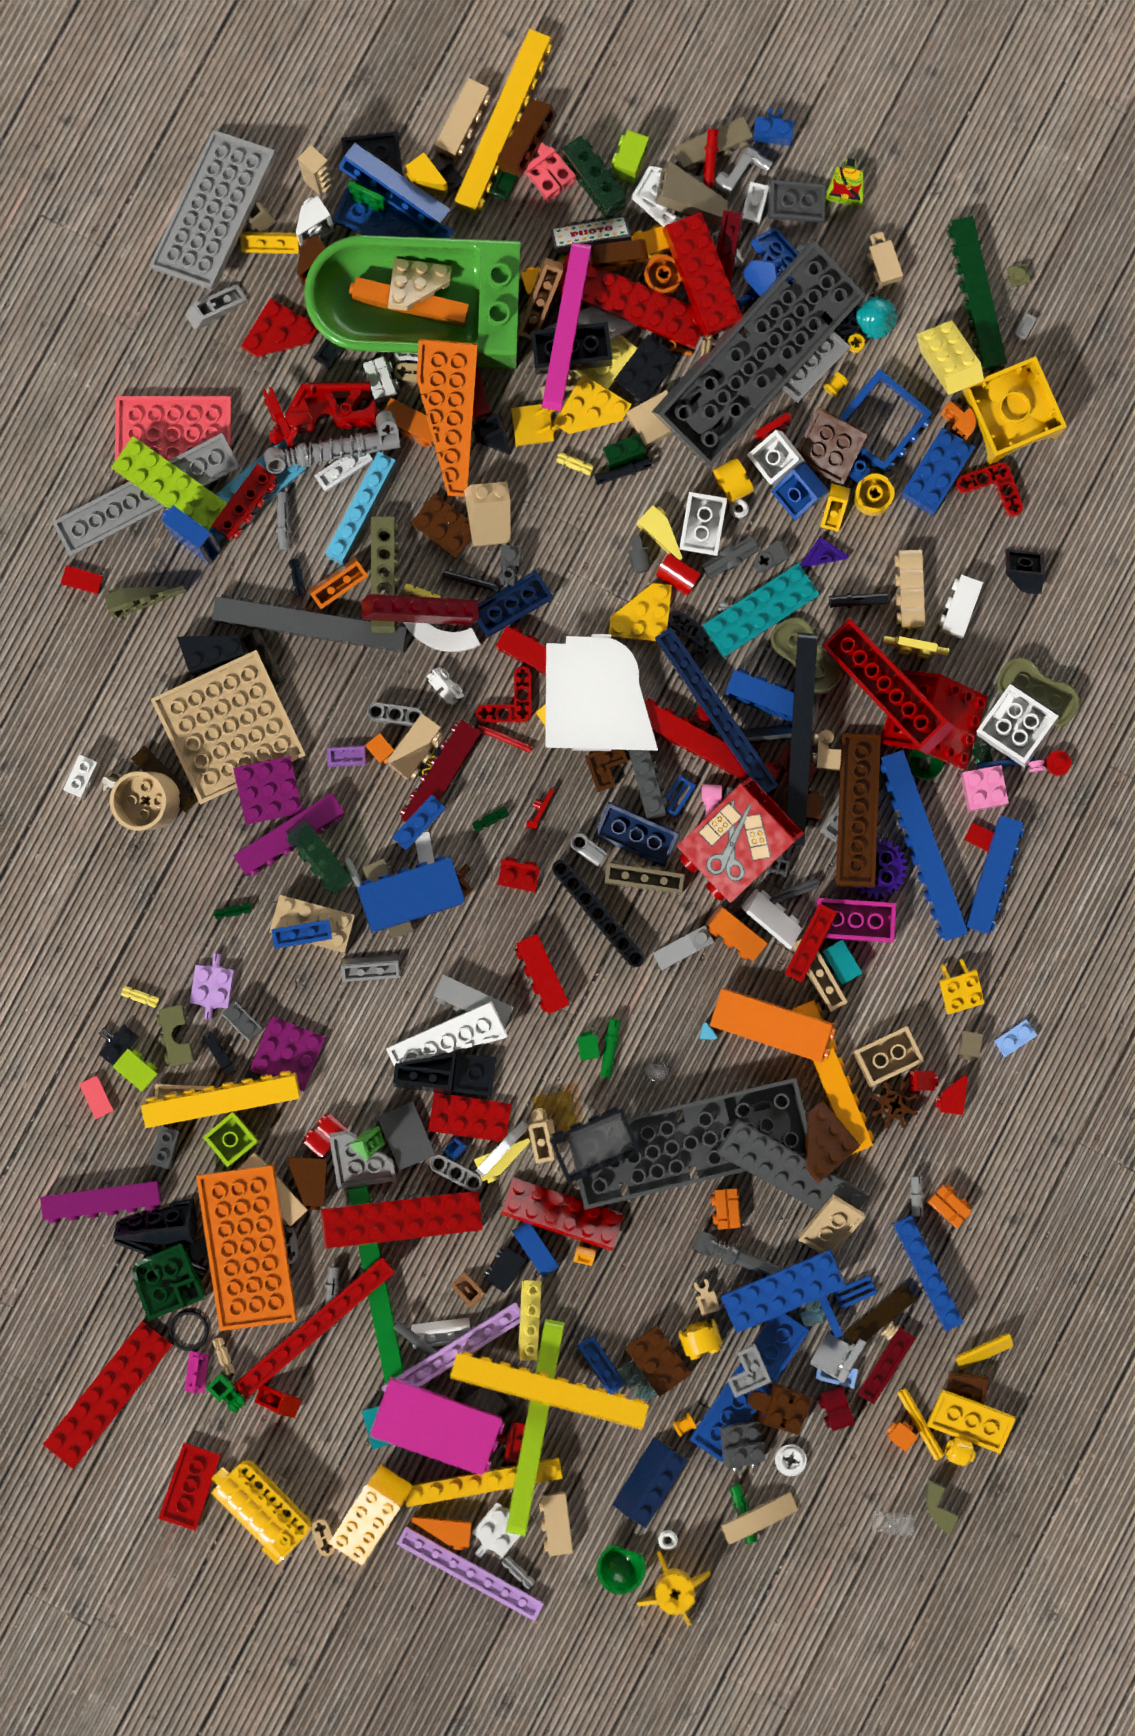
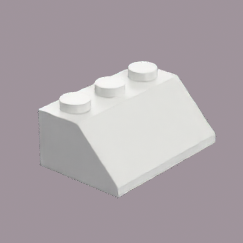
(313, 220)
(772, 917)

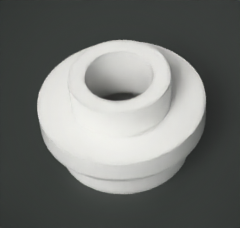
(743, 504)
(670, 1546)

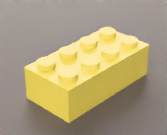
(950, 357)

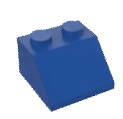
(800, 491)

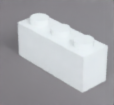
(960, 606)

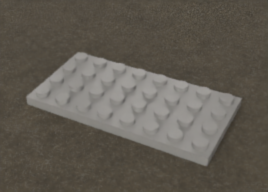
(213, 210)

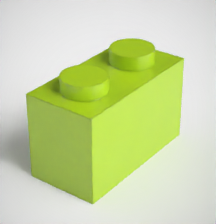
(136, 1070)

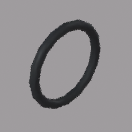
(171, 1332)

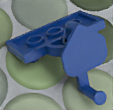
(776, 256)

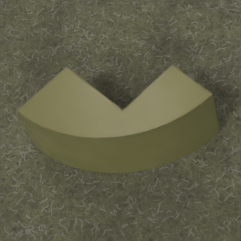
(943, 1518)

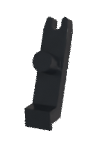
(219, 1054)

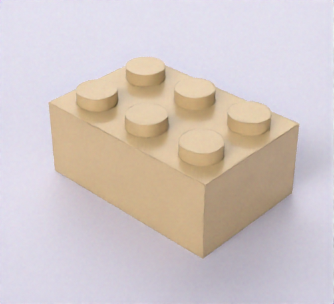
(888, 1056)

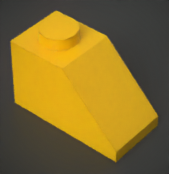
(835, 507)

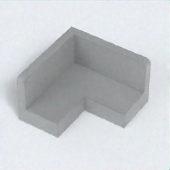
(754, 1374)

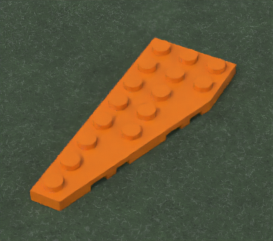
(447, 390)

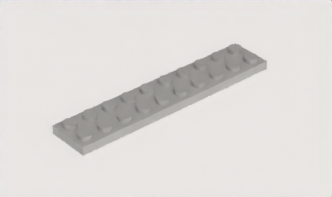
(131, 504)

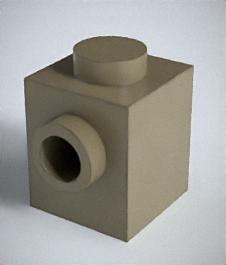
(260, 218)

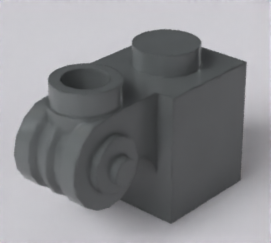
(510, 562)

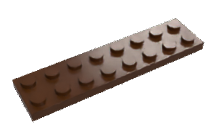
(858, 810)

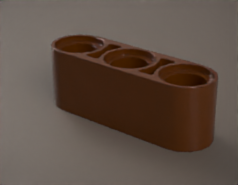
(619, 253)

